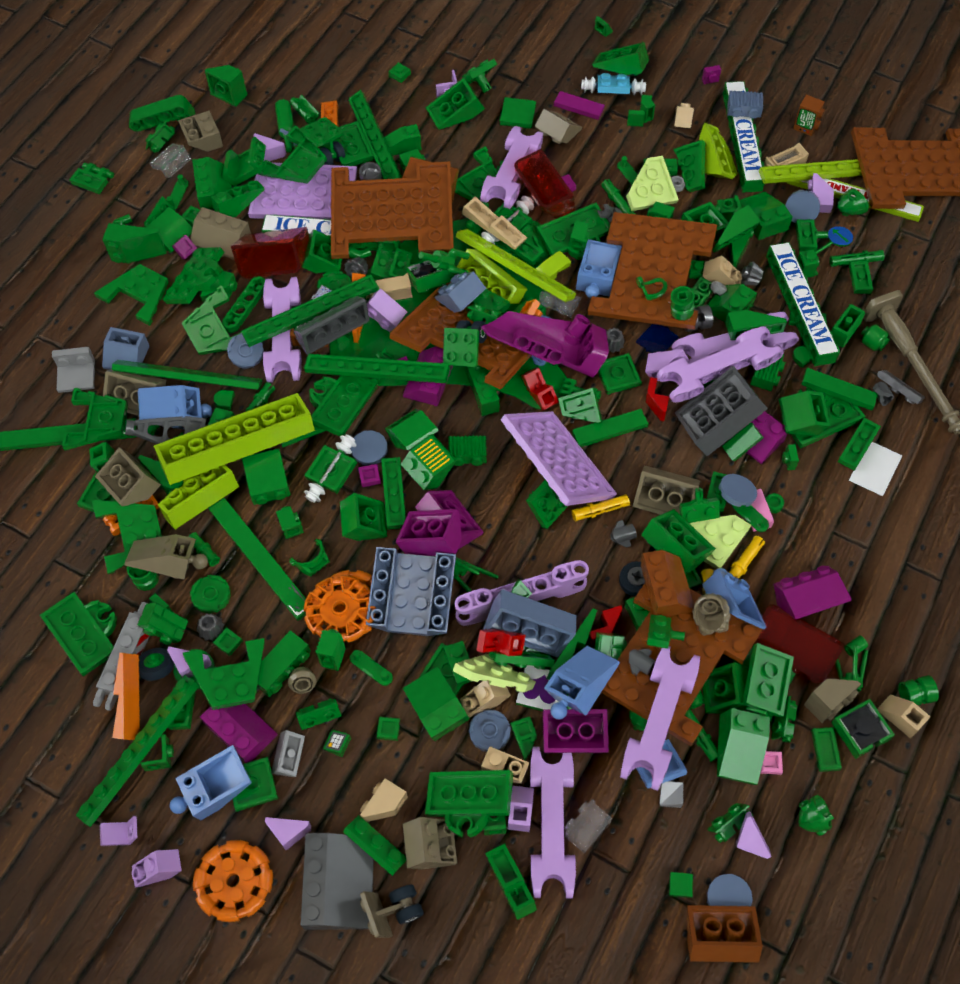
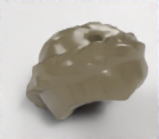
(711, 614)

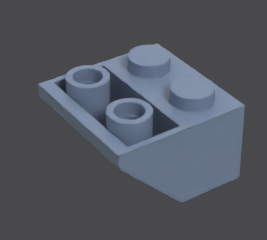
(460, 291)
(124, 346)

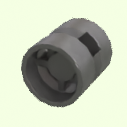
(370, 171)
(704, 319)

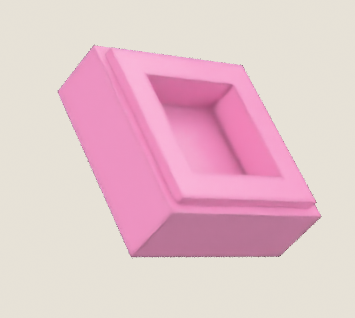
(772, 763)

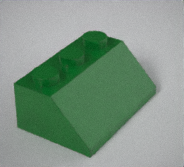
(209, 180)
(677, 536)

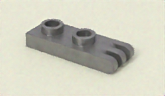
(897, 386)

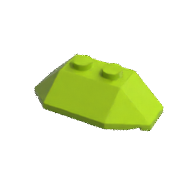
(717, 154)

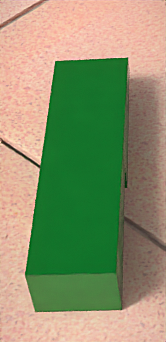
(577, 643)

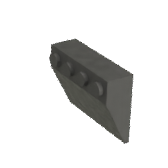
(720, 411)
(332, 883)

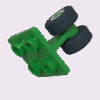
(323, 133)
(462, 343)

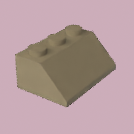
(217, 230)
(126, 386)
(127, 479)
(663, 490)

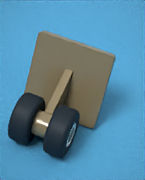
(405, 909)

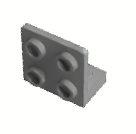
(74, 369)

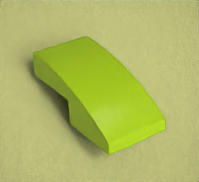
(554, 265)

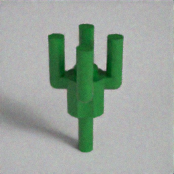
(446, 260)

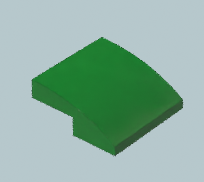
(171, 227)
(390, 263)

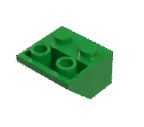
(805, 413)
(411, 430)

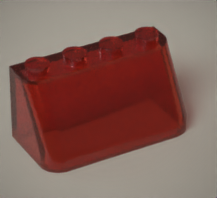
(545, 184)
(271, 252)
(812, 648)

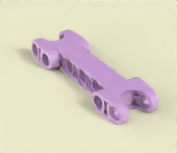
(504, 184)
(699, 348)
(746, 352)
(282, 354)
(556, 583)
(649, 751)
(552, 861)

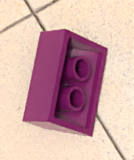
(427, 391)
(773, 434)
(447, 500)
(430, 532)
(811, 592)
(241, 728)
(576, 732)

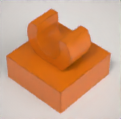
(531, 308)

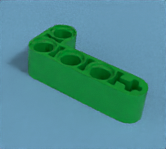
(158, 112)

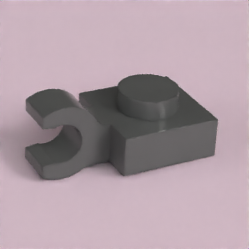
(608, 212)

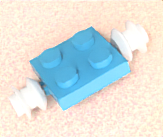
(613, 84)

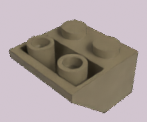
(201, 131)
(831, 697)
(429, 843)

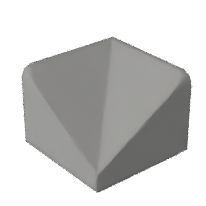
(671, 794)

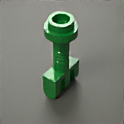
(569, 387)

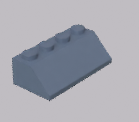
(544, 626)

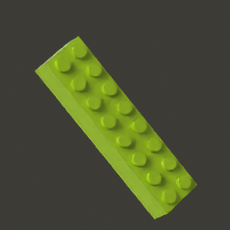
(234, 438)

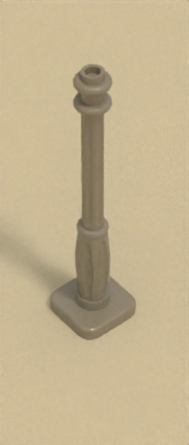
(884, 309)

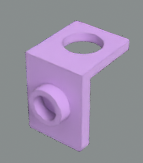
(442, 88)
(118, 833)

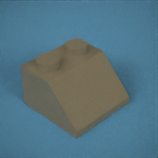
(557, 126)

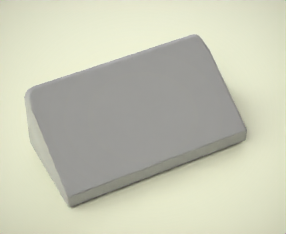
(288, 754)

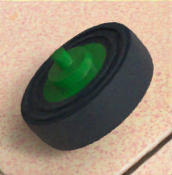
(155, 664)

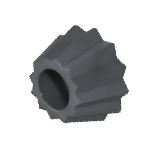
(356, 265)
(751, 274)
(615, 340)
(210, 627)

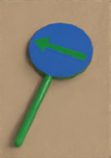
(838, 236)

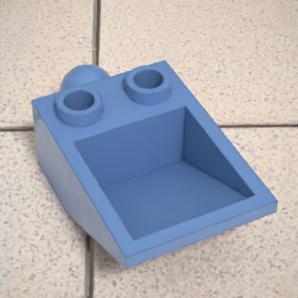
(598, 268)
(171, 402)
(736, 594)
(583, 681)
(212, 782)

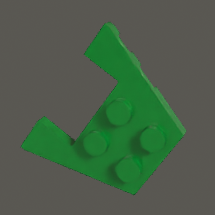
(300, 164)
(471, 183)
(141, 285)
(205, 326)
(104, 419)
(135, 524)
(231, 683)

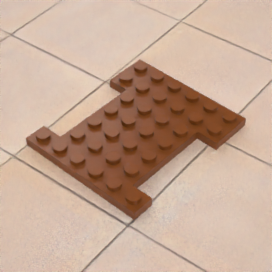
(906, 166)
(393, 209)
(652, 250)
(427, 326)
(639, 691)

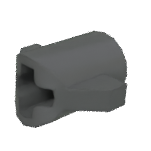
(883, 392)
(623, 534)
(640, 661)

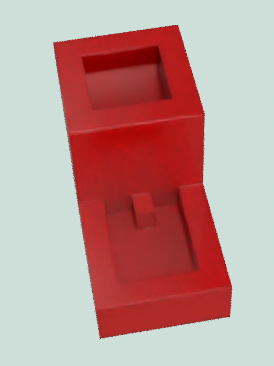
(538, 389)
(656, 402)
(609, 619)
(501, 641)

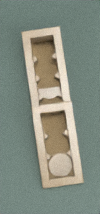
(497, 226)

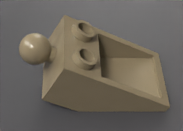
(165, 555)

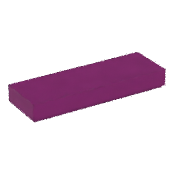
(579, 105)

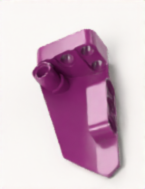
(556, 341)

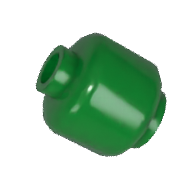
(875, 337)

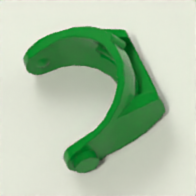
(313, 566)

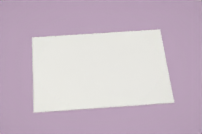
(876, 468)

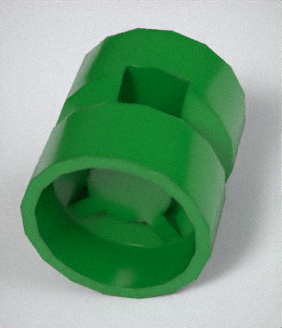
(682, 303)
(143, 579)
(919, 691)

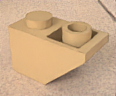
(684, 115)
(722, 271)
(483, 698)
(903, 714)
(500, 760)
(385, 802)

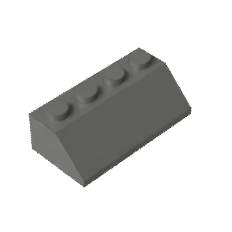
(332, 324)

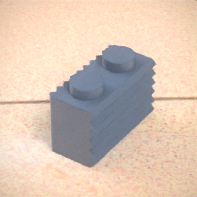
(745, 104)

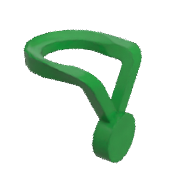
(641, 284)

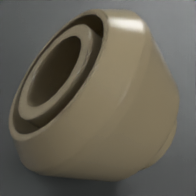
(301, 680)

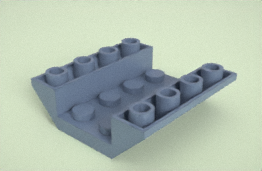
(411, 592)

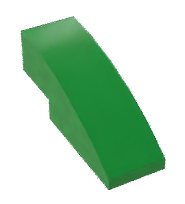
(511, 881)

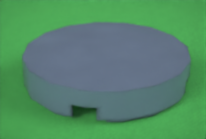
(803, 205)
(242, 355)
(369, 448)
(738, 490)
(489, 730)
(729, 891)

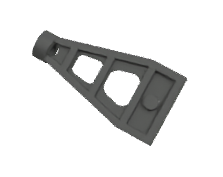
(188, 423)

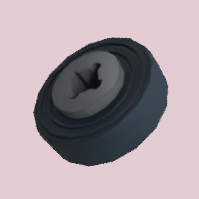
(627, 581)

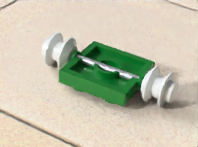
(516, 216)
(330, 469)

